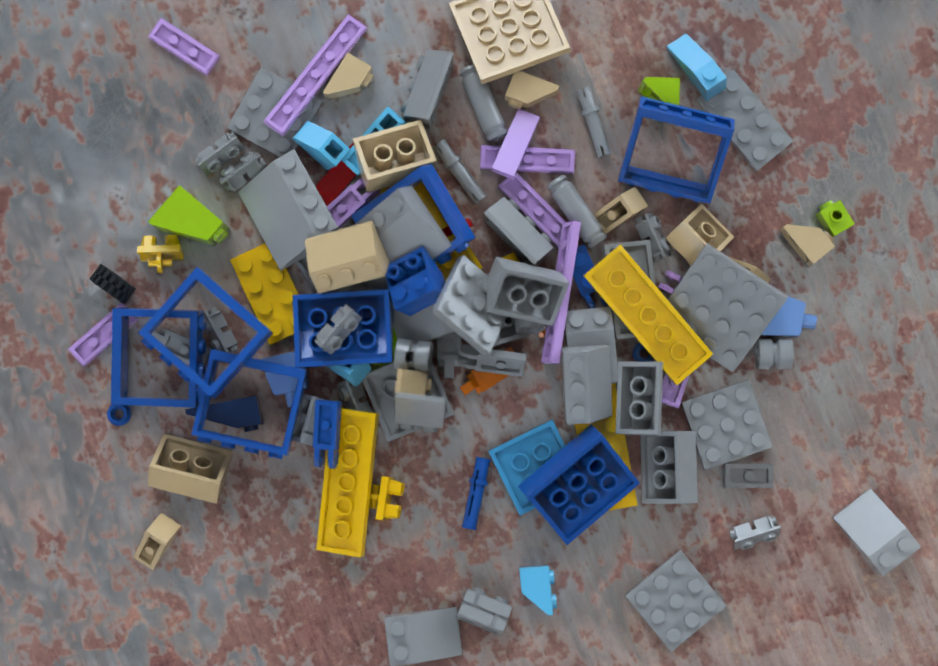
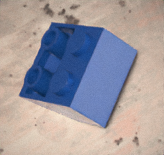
(414, 282)

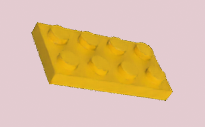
(267, 290)

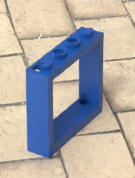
(686, 118)
(443, 200)
(120, 345)
(186, 372)
(250, 445)

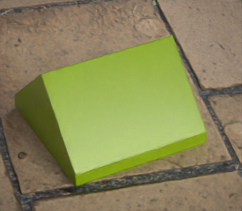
(661, 89)

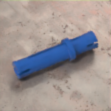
(476, 491)

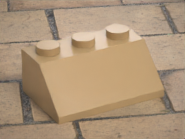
(392, 154)
(346, 257)
(189, 468)

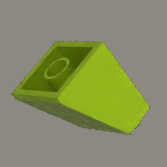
(189, 219)

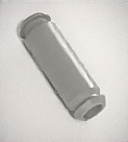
(483, 104)
(577, 210)

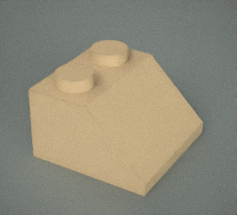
(696, 232)

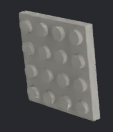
(725, 305)

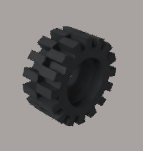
(112, 283)

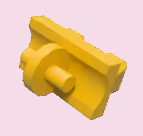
(160, 255)
(387, 488)

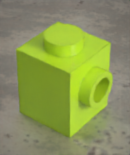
(834, 217)

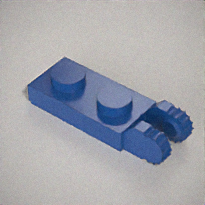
(582, 265)
(326, 432)

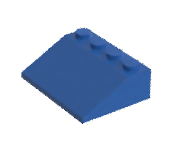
(365, 345)
(579, 484)

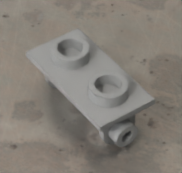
(228, 148)
(234, 175)
(651, 228)
(332, 338)
(219, 341)
(350, 394)
(763, 531)

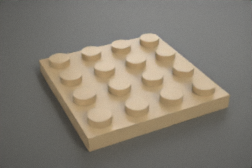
(508, 34)

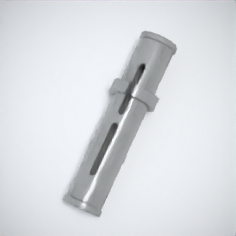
(590, 112)
(457, 168)

